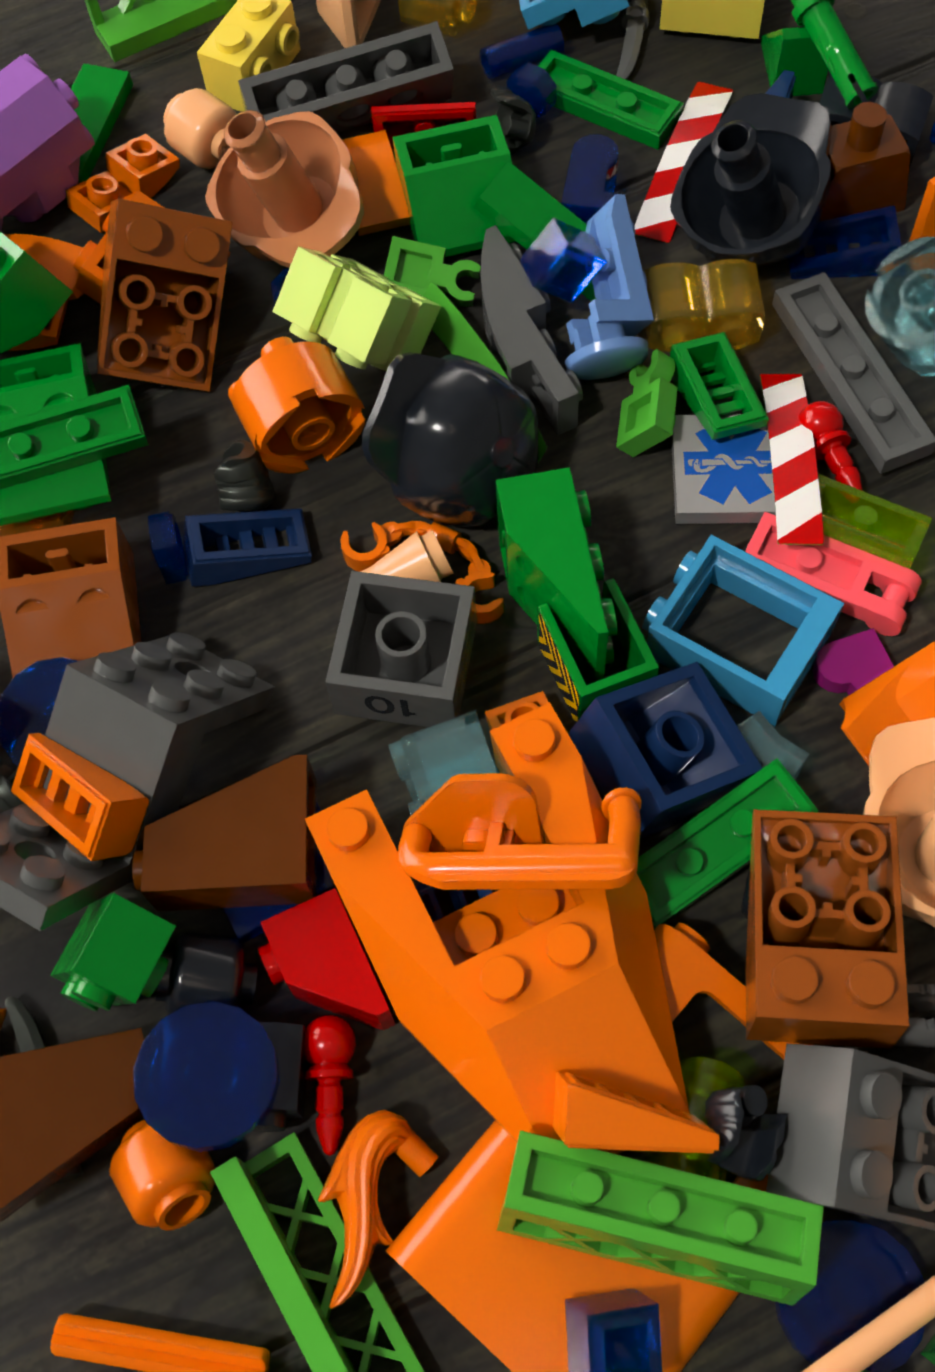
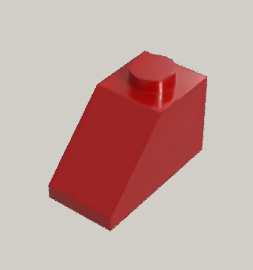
(324, 961)

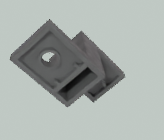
(143, 722)

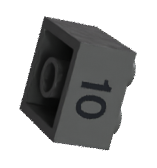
(402, 649)

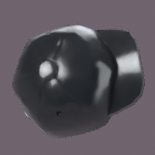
(757, 181)
(448, 435)

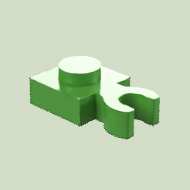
(418, 263)
(649, 412)

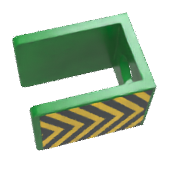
(628, 641)

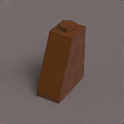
(235, 845)
(62, 1109)

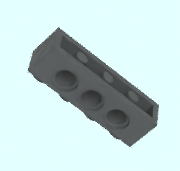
(346, 83)

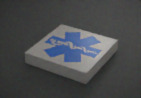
(720, 477)

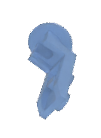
(622, 308)

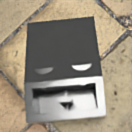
(857, 1135)

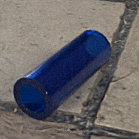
(520, 50)

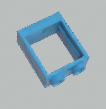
(762, 586)

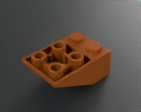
(161, 294)
(68, 592)
(825, 930)

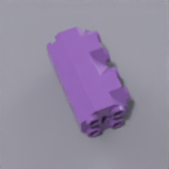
(37, 141)

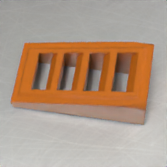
(115, 805)
(607, 1118)

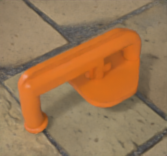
(490, 837)

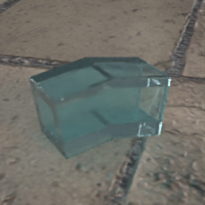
(769, 745)

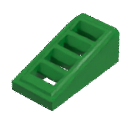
(718, 355)

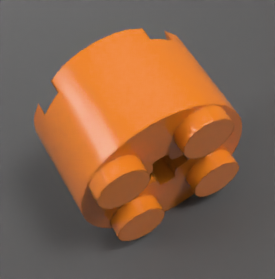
(297, 404)

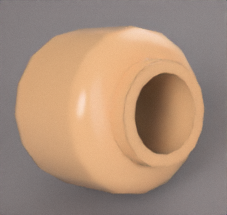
(196, 126)

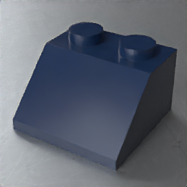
(667, 744)

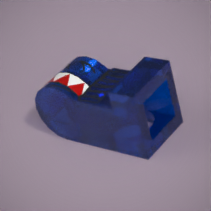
(591, 176)

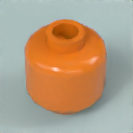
(159, 1180)

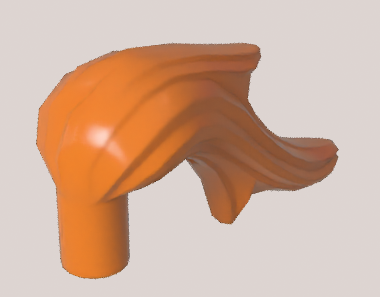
(355, 1186)

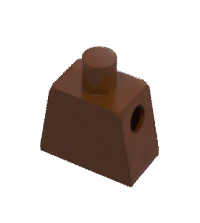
(867, 164)

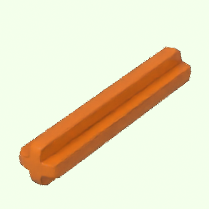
(151, 1348)

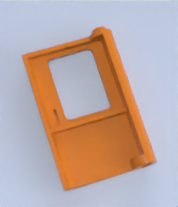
(516, 1287)

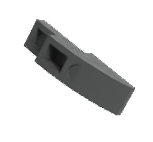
(518, 334)

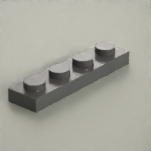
(853, 373)

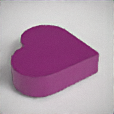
(851, 662)

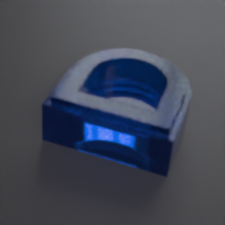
(168, 546)

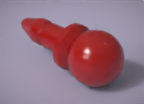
(831, 440)
(328, 1050)

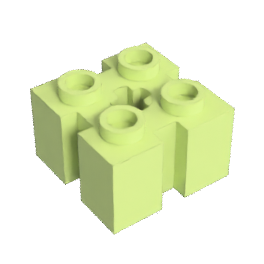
(353, 309)

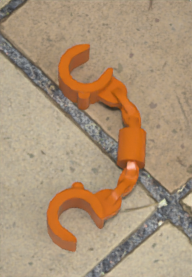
(450, 541)

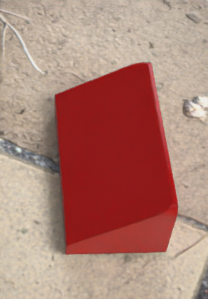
(413, 118)

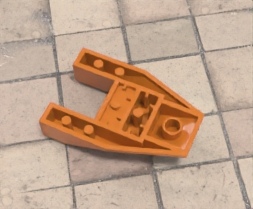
(520, 975)

